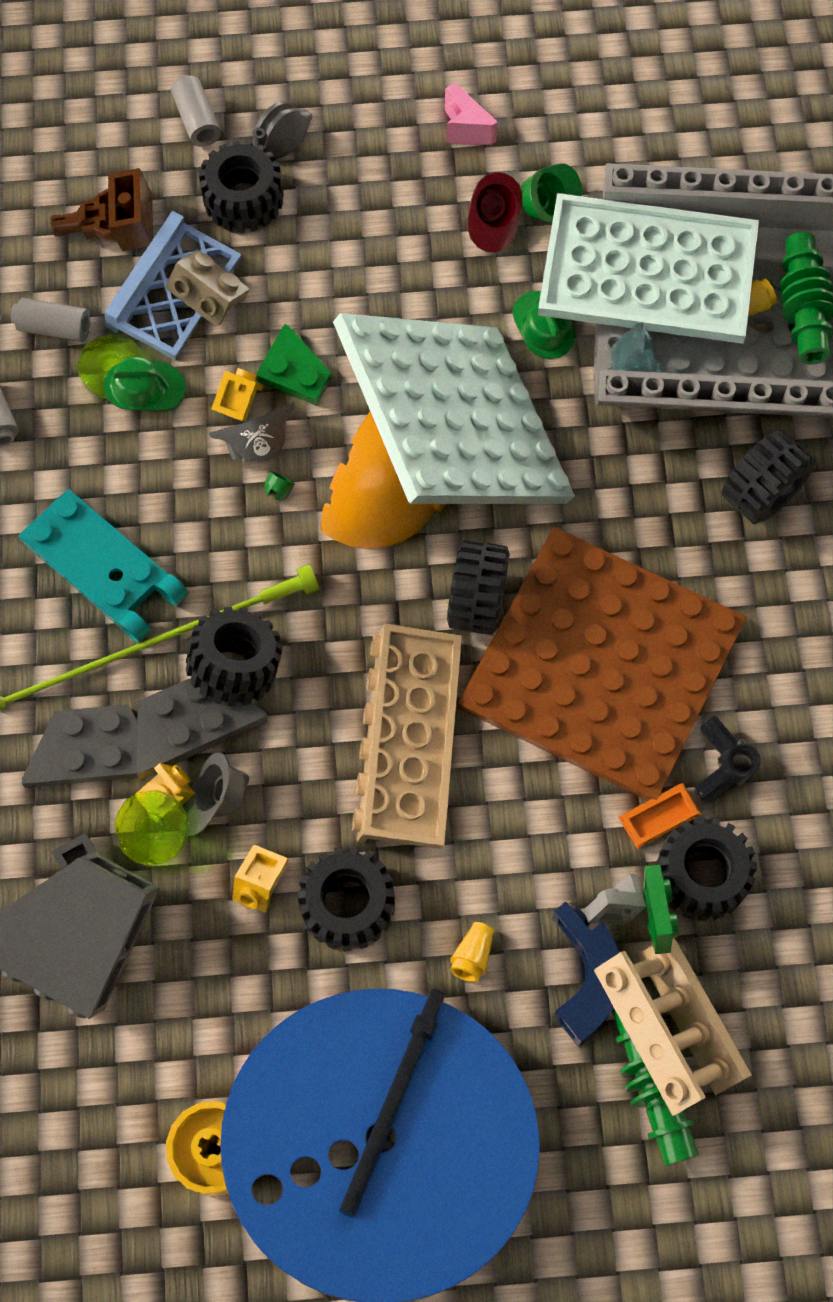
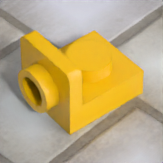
(236, 394)
(172, 781)
(258, 878)

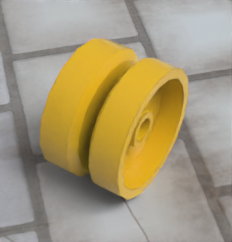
(189, 1145)

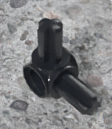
(726, 774)

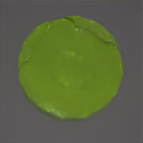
(100, 357)
(152, 827)

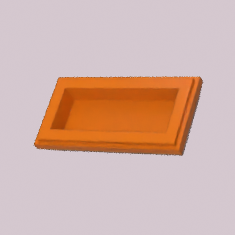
(659, 816)

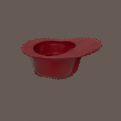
(494, 212)

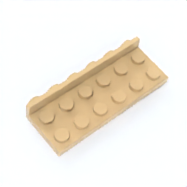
(408, 737)

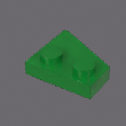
(294, 368)
(661, 924)

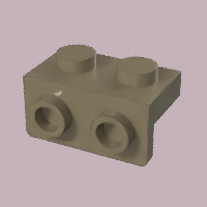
(206, 286)

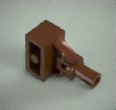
(115, 215)

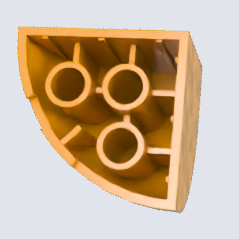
(368, 498)

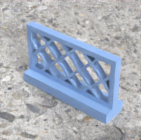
(144, 278)

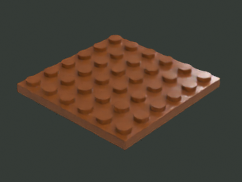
(602, 664)

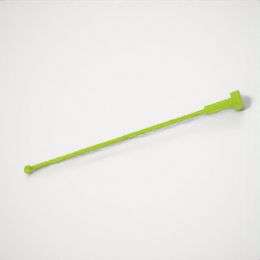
(305, 580)

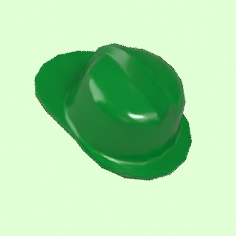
(541, 190)
(542, 334)
(144, 385)

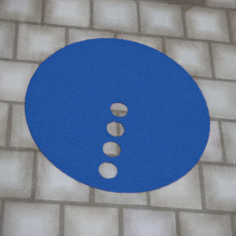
(434, 1200)

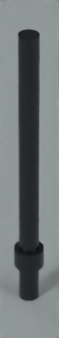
(422, 1031)

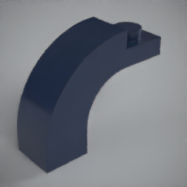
(591, 1005)

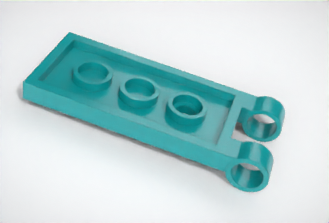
(88, 551)

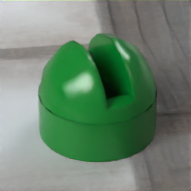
(279, 484)

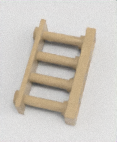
(693, 1015)

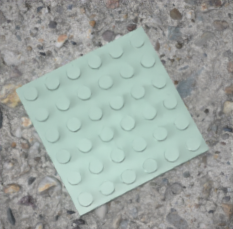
(452, 412)

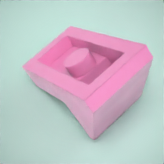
(468, 119)

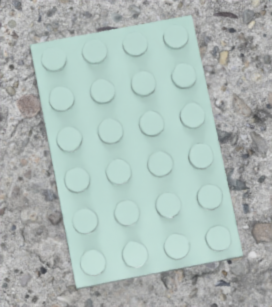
(649, 266)

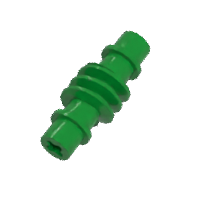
(807, 298)
(670, 1131)

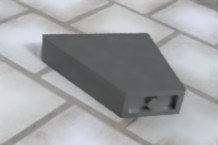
(75, 933)

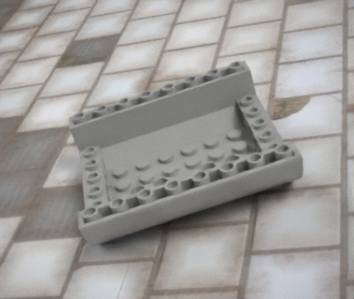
(717, 374)

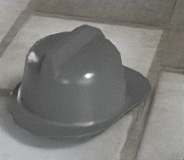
(217, 792)

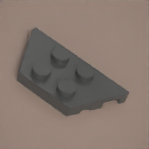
(184, 723)
(85, 747)

